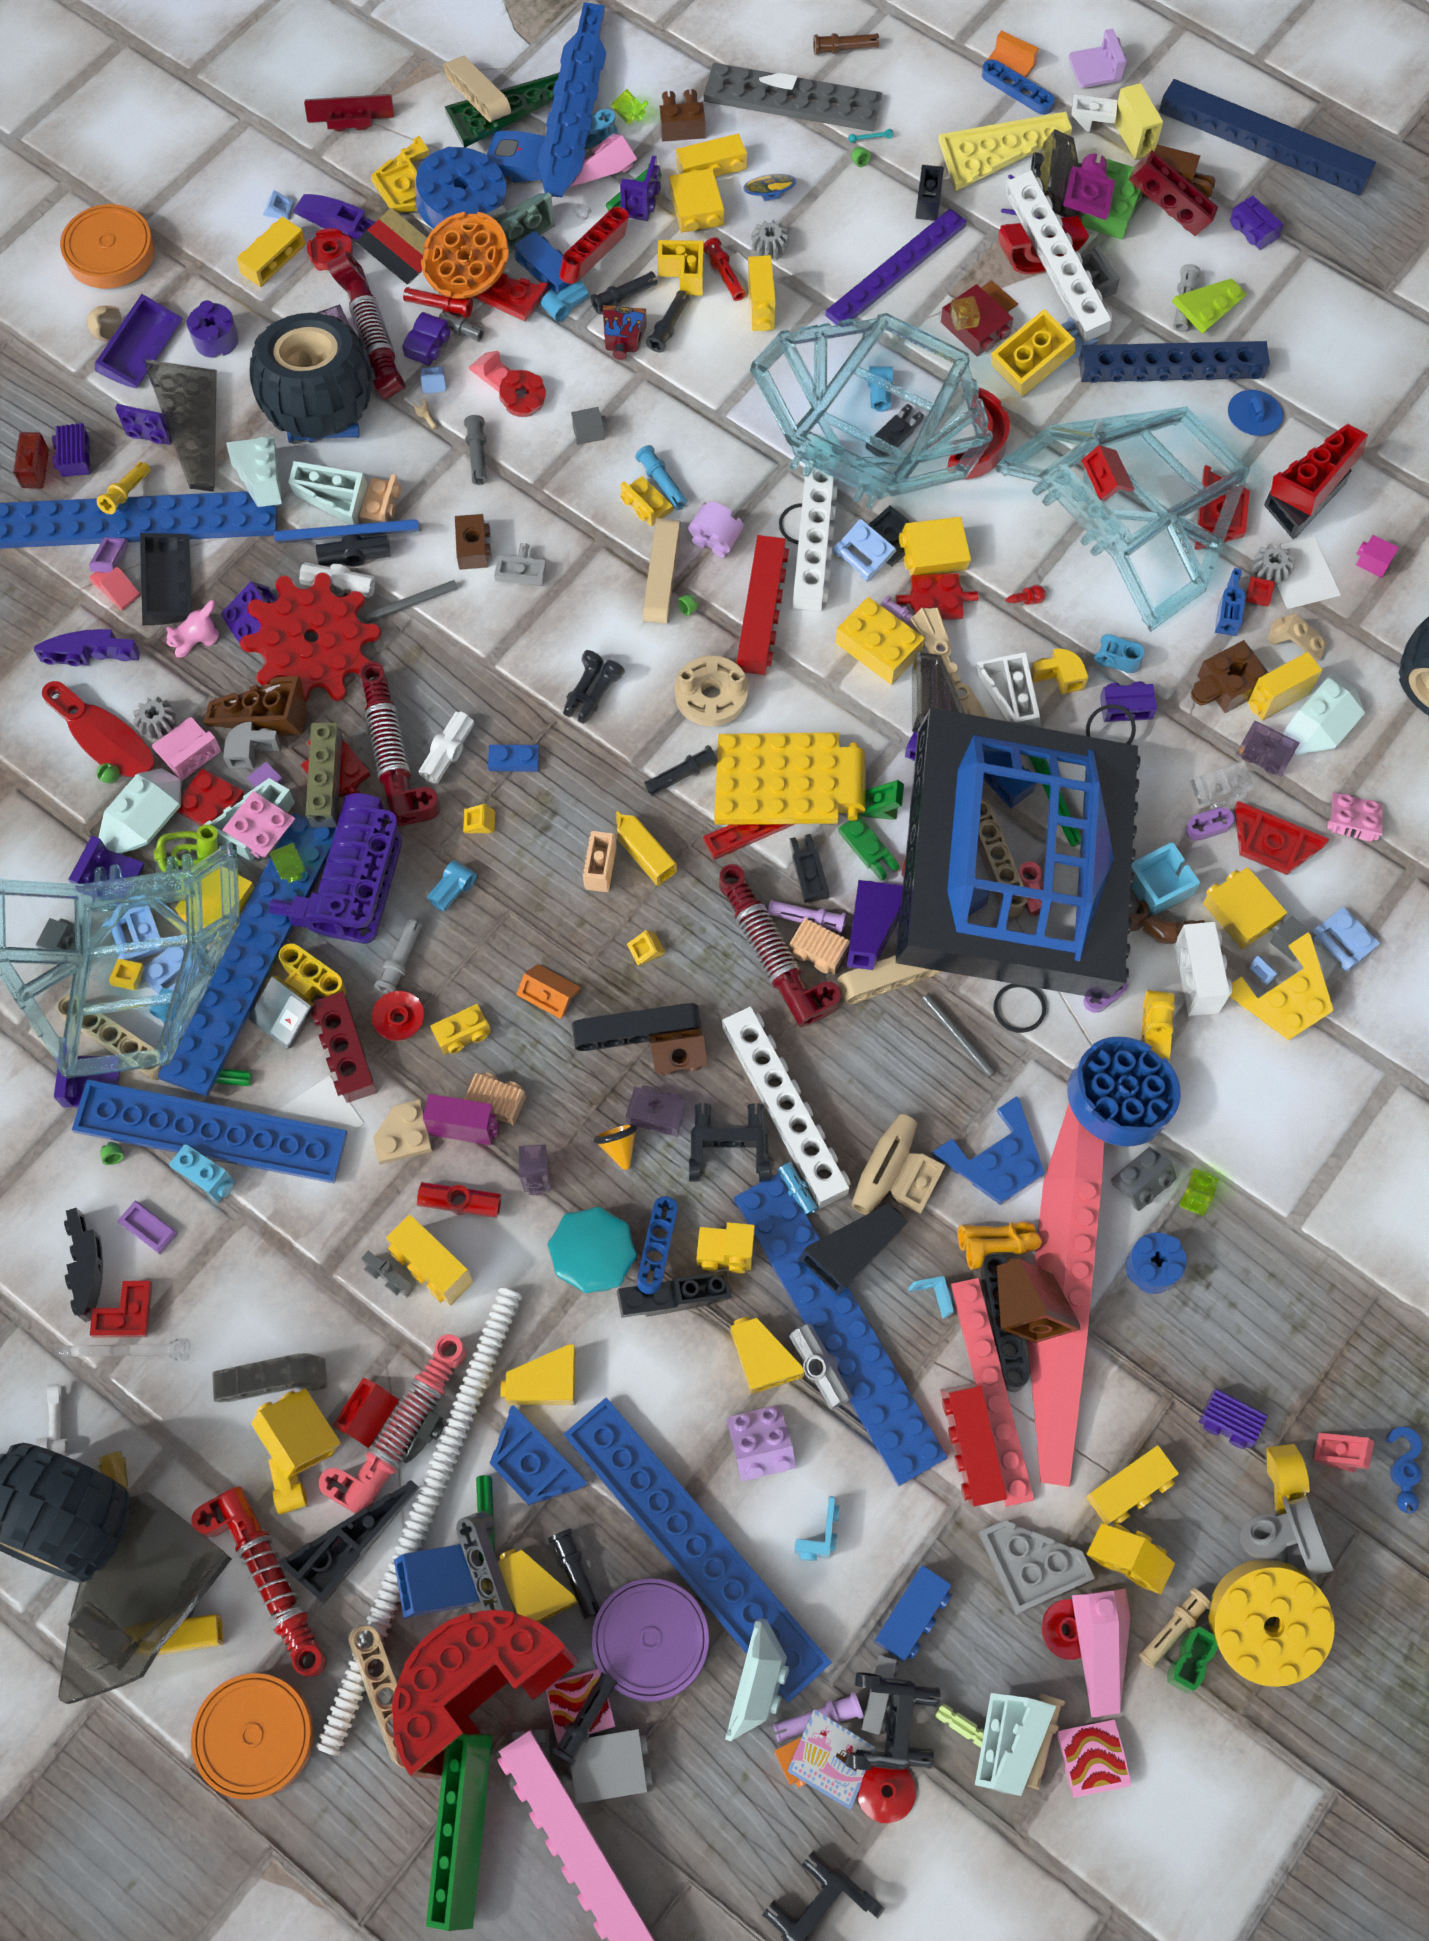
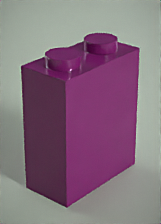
(460, 1119)

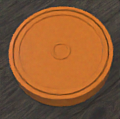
(107, 246)
(252, 1736)

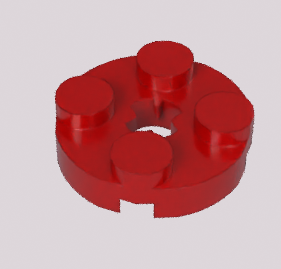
(319, 245)
(524, 380)

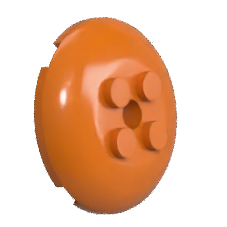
(454, 241)

